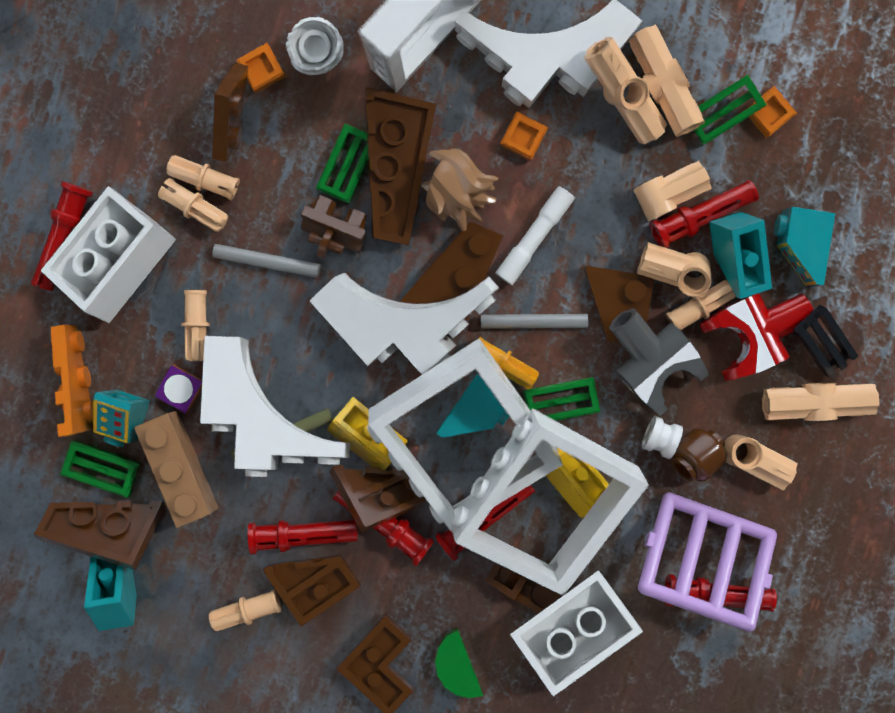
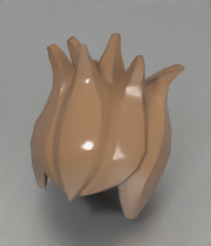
(457, 187)

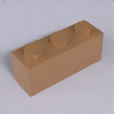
(176, 468)

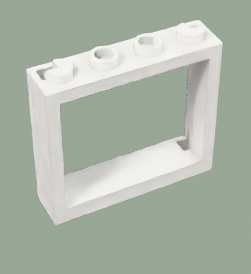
(407, 34)
(427, 385)
(589, 534)

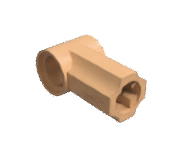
(664, 194)
(673, 266)
(761, 461)

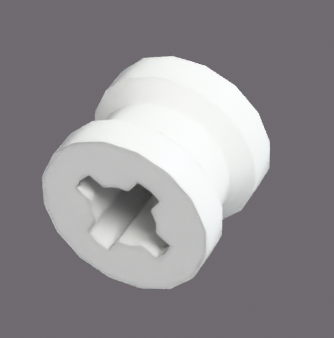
(662, 437)

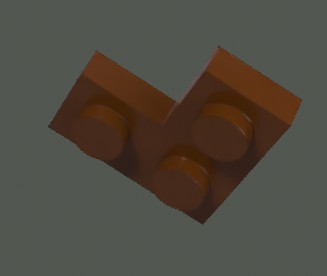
(369, 665)

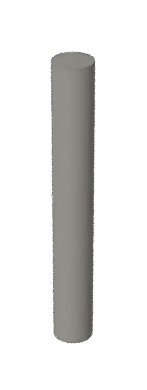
(266, 260)
(518, 321)

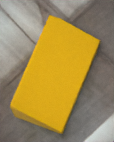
(351, 428)
(577, 483)

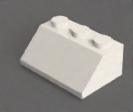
(108, 255)
(576, 633)

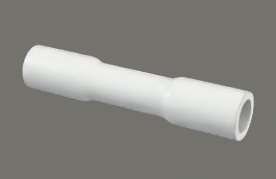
(548, 217)

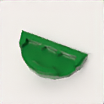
(455, 667)

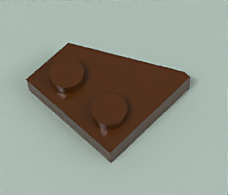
(617, 292)
(375, 494)
(312, 584)

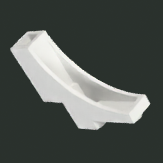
(538, 58)
(376, 323)
(262, 434)

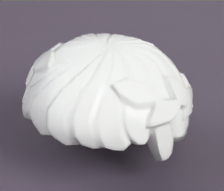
(314, 46)

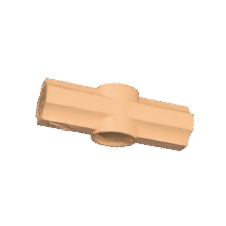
(614, 75)
(666, 81)
(820, 401)

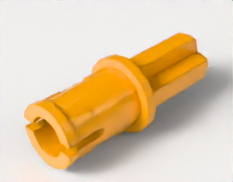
(512, 367)

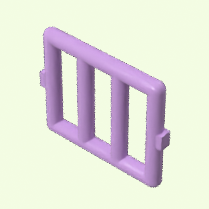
(680, 596)

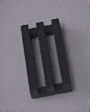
(838, 359)

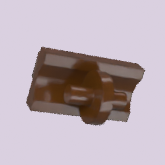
(331, 232)

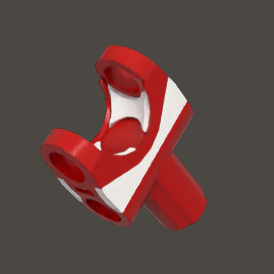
(758, 330)

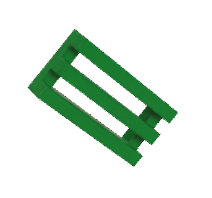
(752, 93)
(332, 161)
(592, 395)
(129, 477)

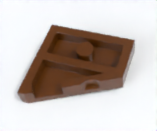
(227, 112)

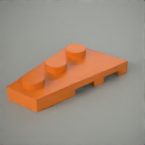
(76, 378)

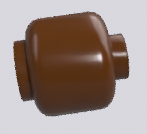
(699, 455)

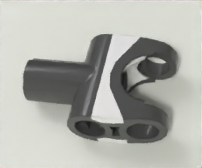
(653, 357)

